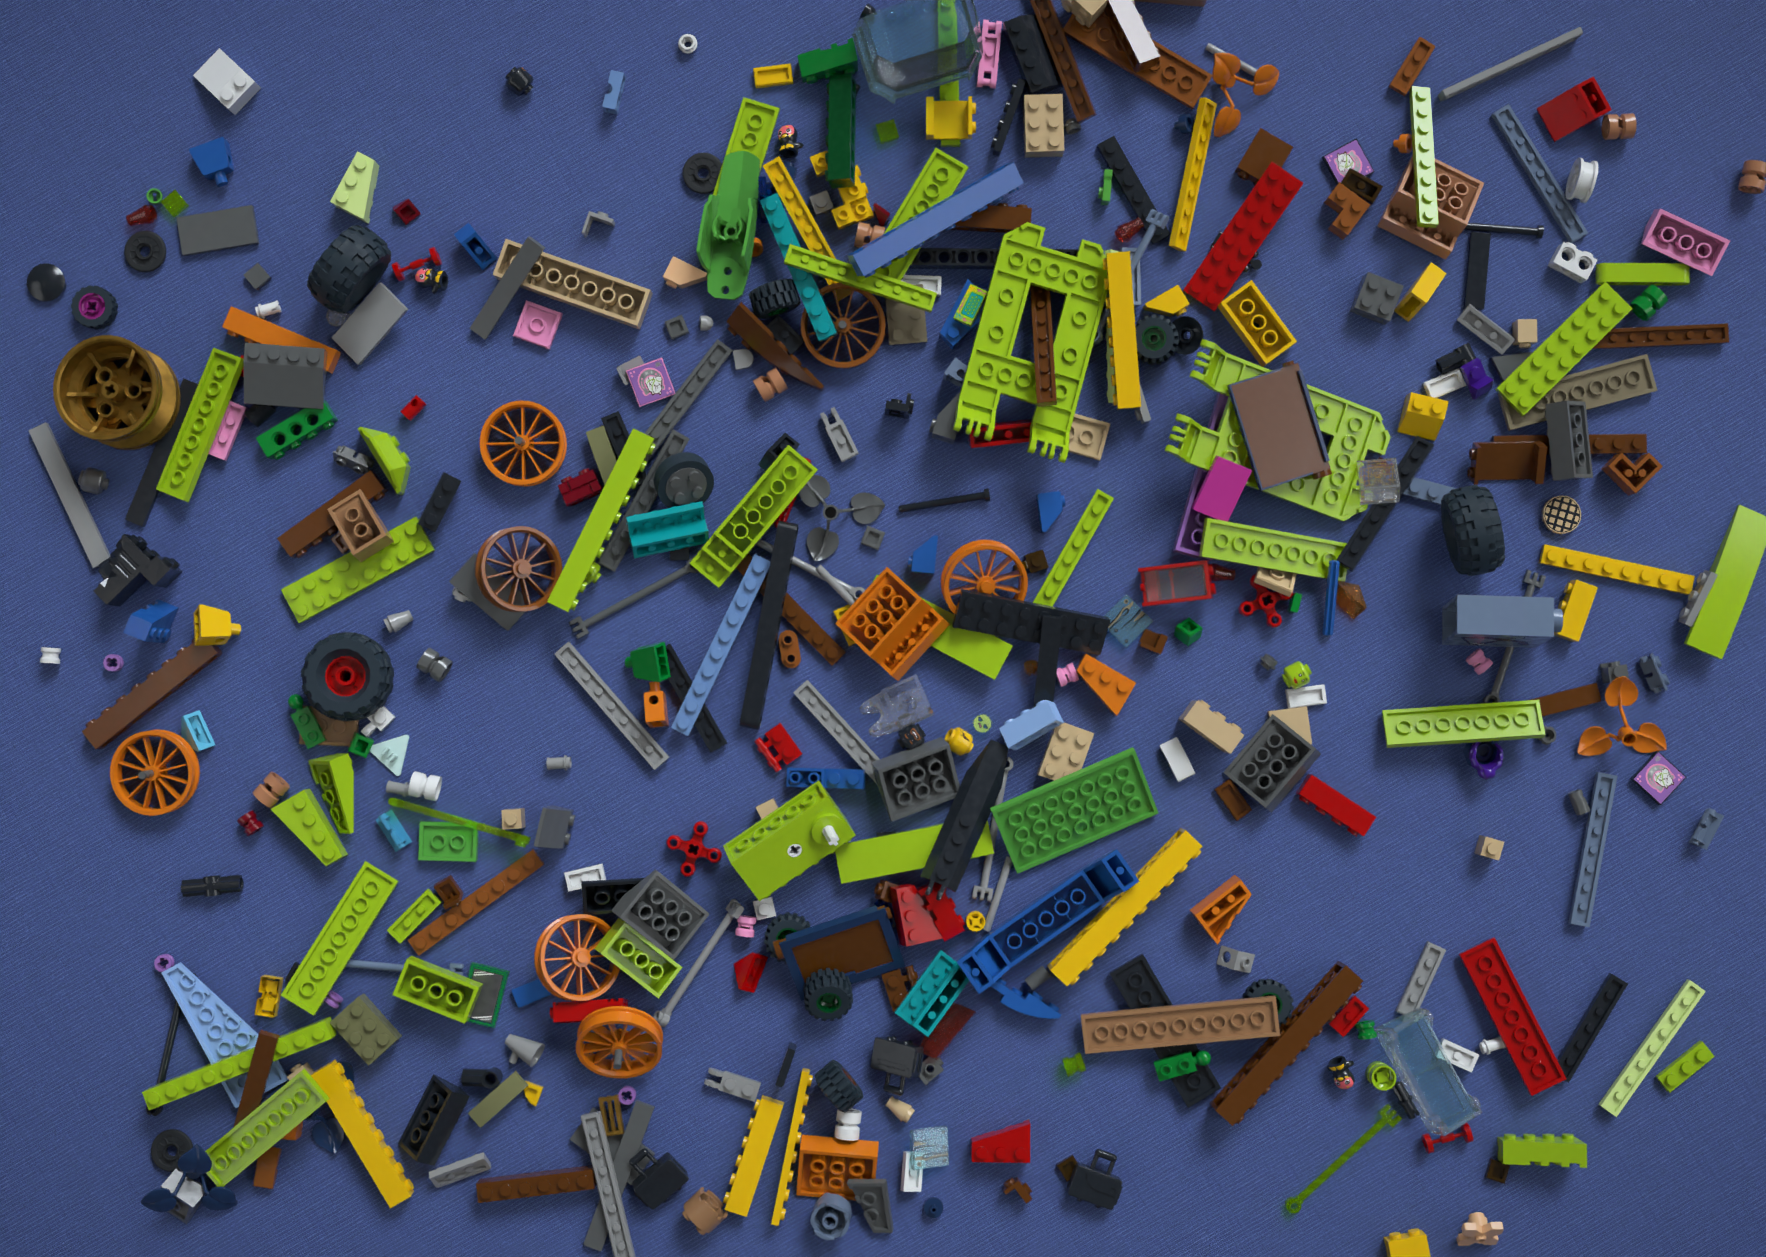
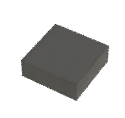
(257, 276)
(676, 327)
(872, 538)

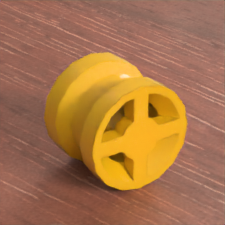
(976, 919)

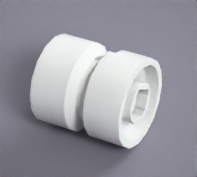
(421, 785)
(847, 1127)

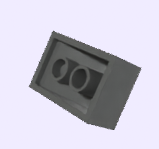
(943, 426)
(554, 827)

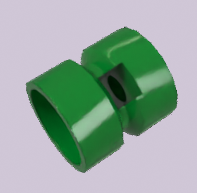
(1650, 301)

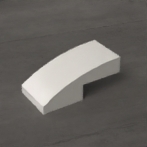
(1177, 759)

